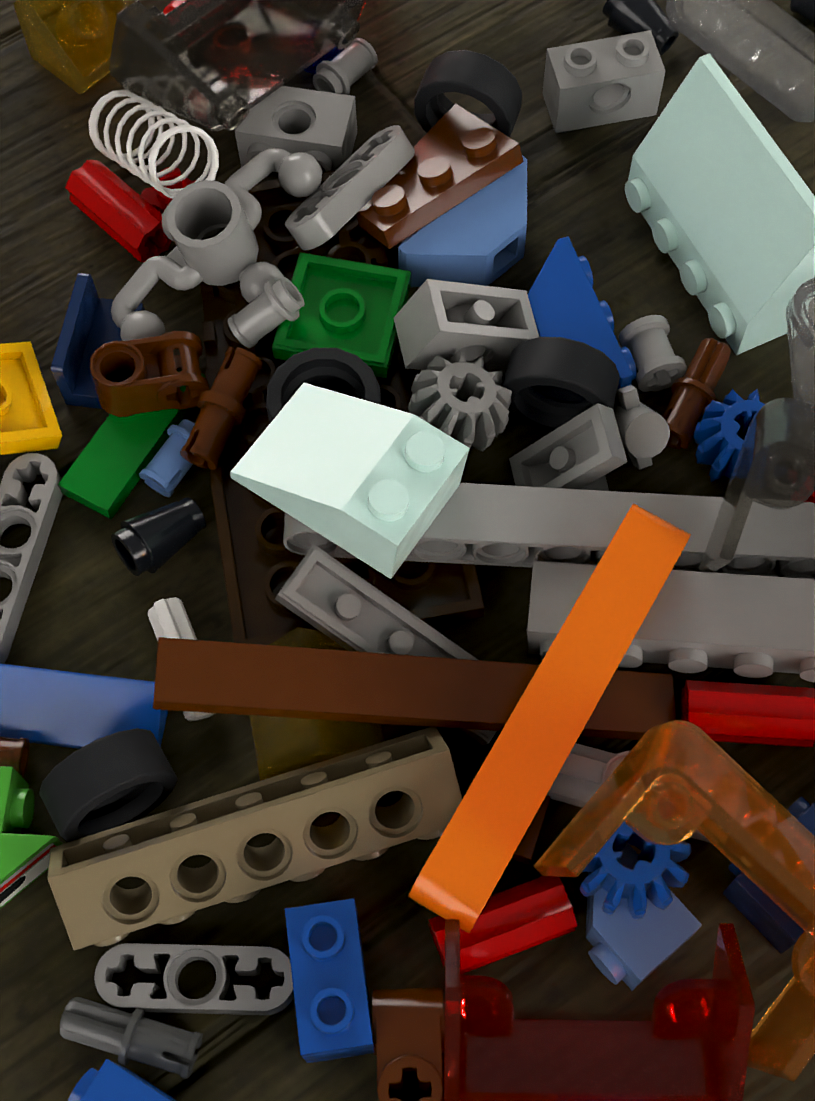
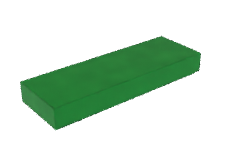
(115, 456)

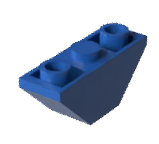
(569, 308)

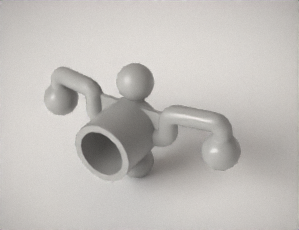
(214, 238)

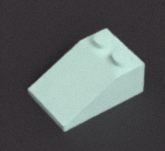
(355, 472)

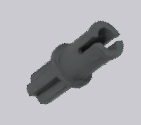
(130, 1036)

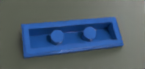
(73, 706)

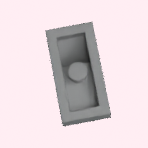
(573, 454)

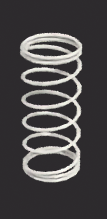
(128, 159)

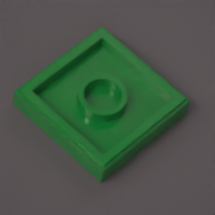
(346, 309)

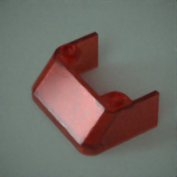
(686, 1053)

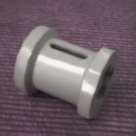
(652, 353)

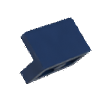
(84, 330)

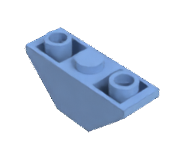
(474, 238)

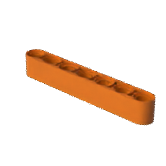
(548, 719)

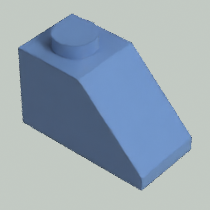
(635, 947)

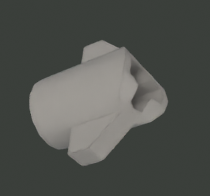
(640, 428)

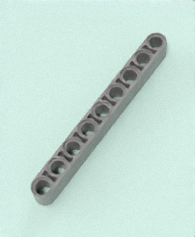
(576, 526)

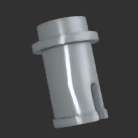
(345, 68)
(267, 311)

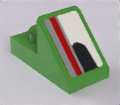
(21, 855)

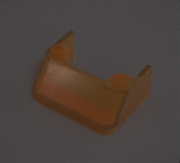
(687, 783)

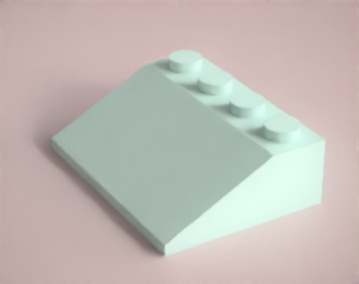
(725, 207)

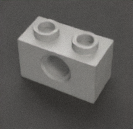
(603, 81)
(301, 122)
(466, 319)

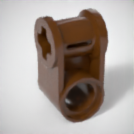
(151, 372)
(408, 1040)

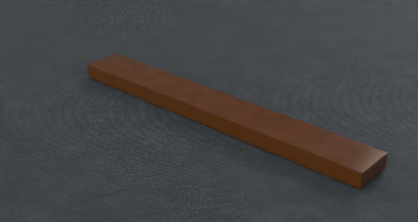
(382, 688)

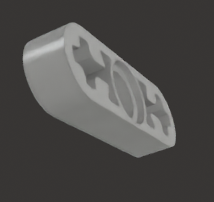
(350, 187)
(147, 960)

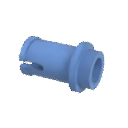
(168, 466)

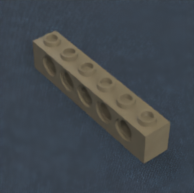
(220, 826)

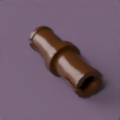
(221, 408)

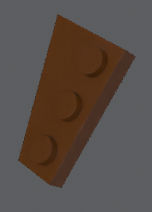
(448, 167)

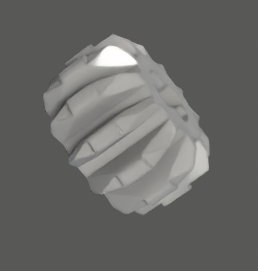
(462, 400)

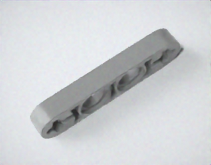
(22, 562)

